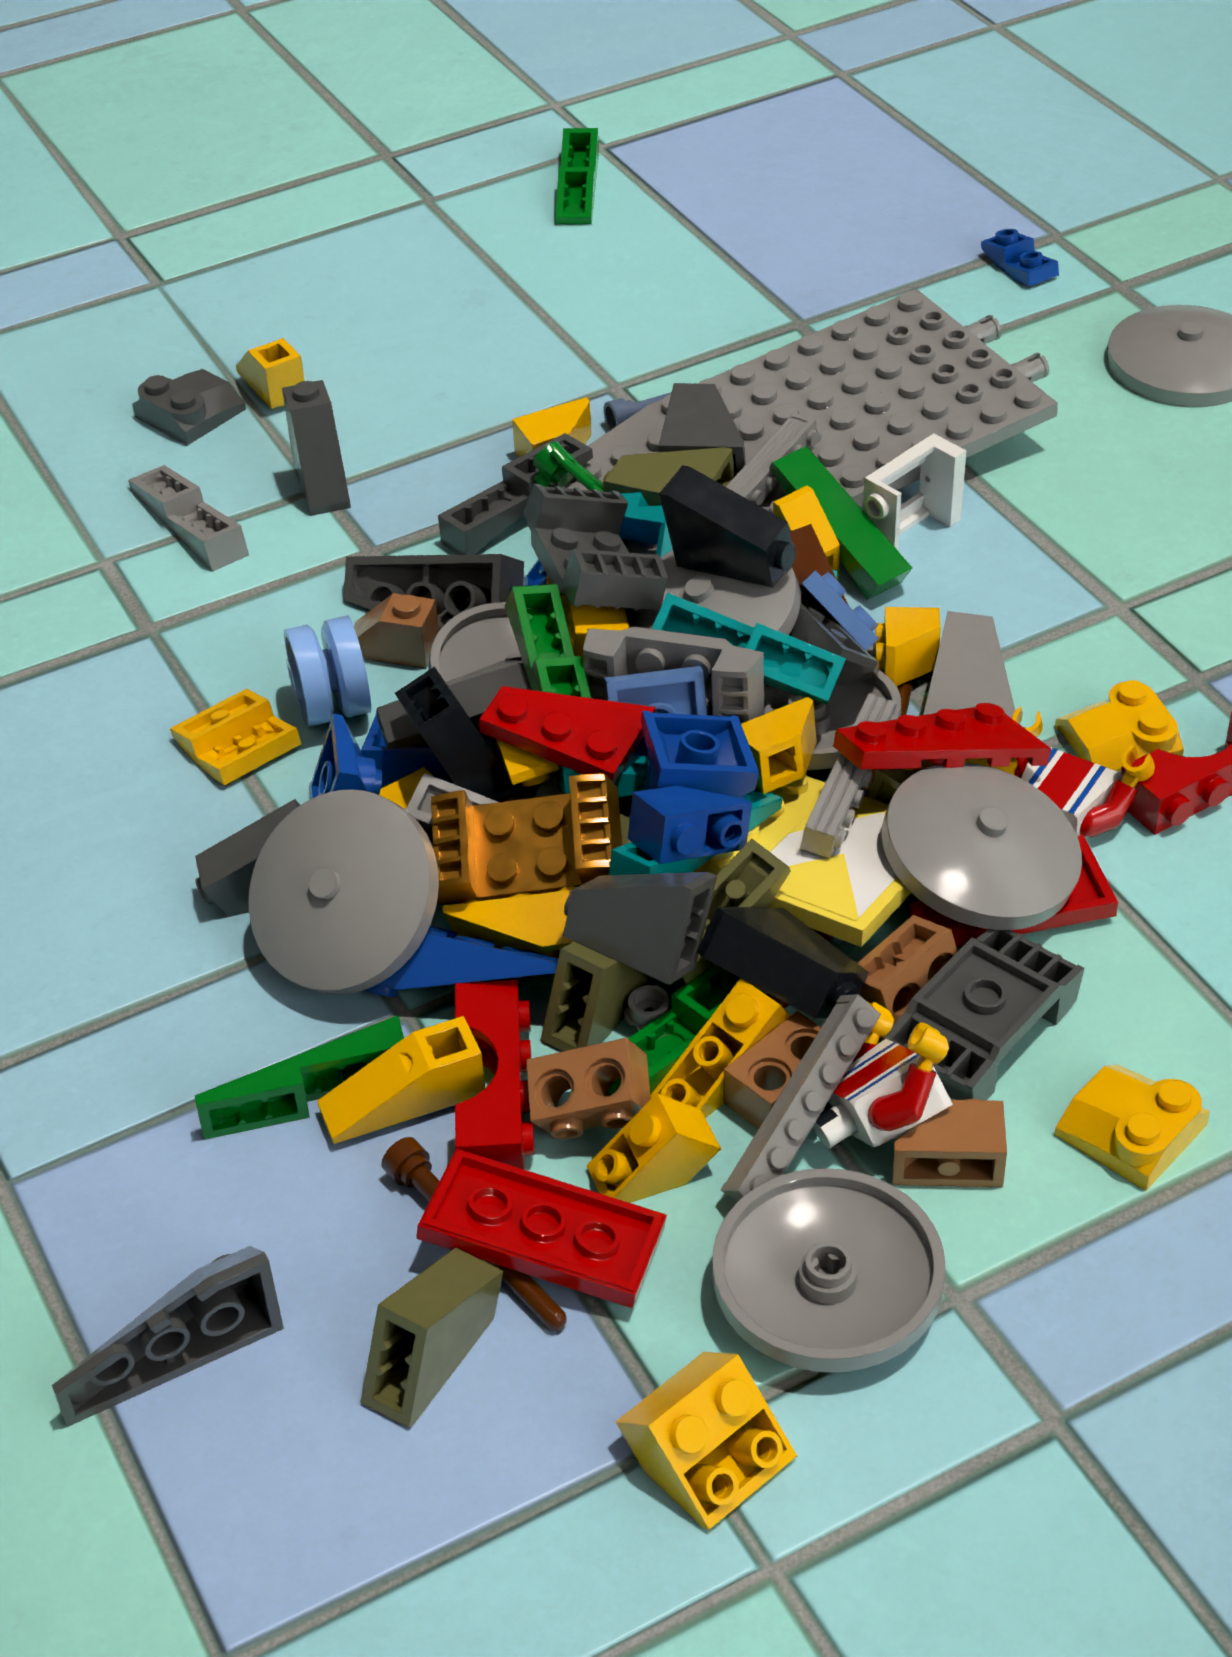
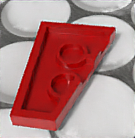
(567, 729)

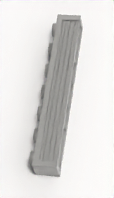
(756, 477)
(843, 789)
(804, 1096)

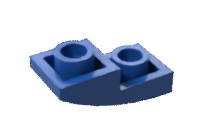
(1018, 259)

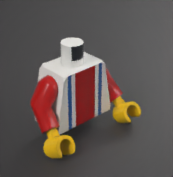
(1084, 791)
(887, 1086)

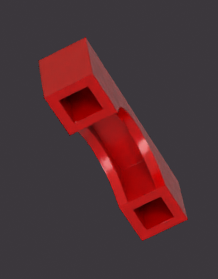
(1181, 786)
(493, 1119)

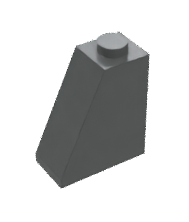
(700, 421)
(315, 447)
(228, 865)
(643, 919)

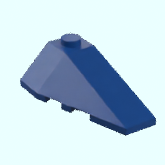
(454, 959)

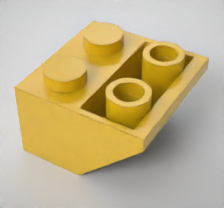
(707, 1437)

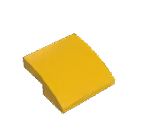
(235, 736)

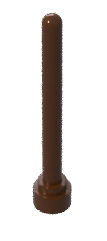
(410, 1166)

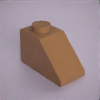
(399, 630)
(954, 1147)

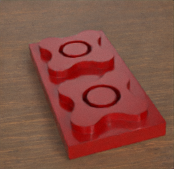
(542, 1227)

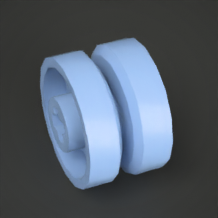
(320, 672)

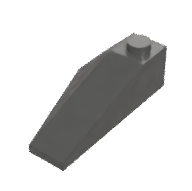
(452, 580)
(472, 691)

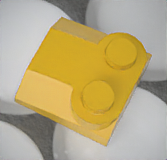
(1126, 719)
(1133, 1122)

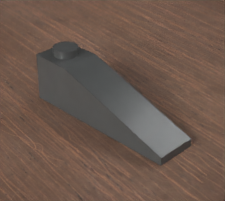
(188, 1327)

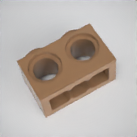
(906, 963)
(763, 1071)
(589, 1076)

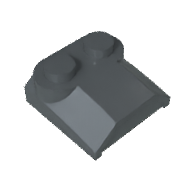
(187, 405)

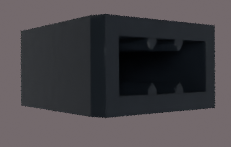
(723, 531)
(454, 737)
(781, 957)

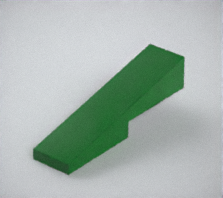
(577, 176)
(863, 547)
(545, 641)
(672, 1032)
(283, 1089)

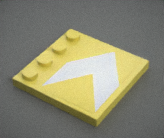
(835, 895)

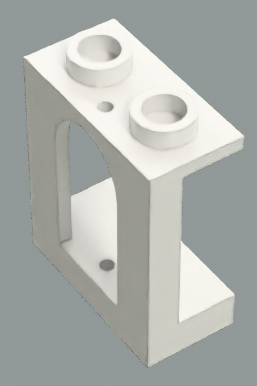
(938, 494)

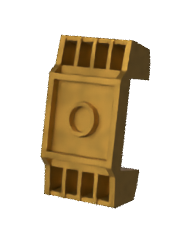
(525, 842)

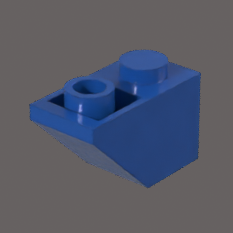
(687, 823)

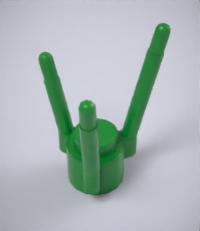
(560, 467)

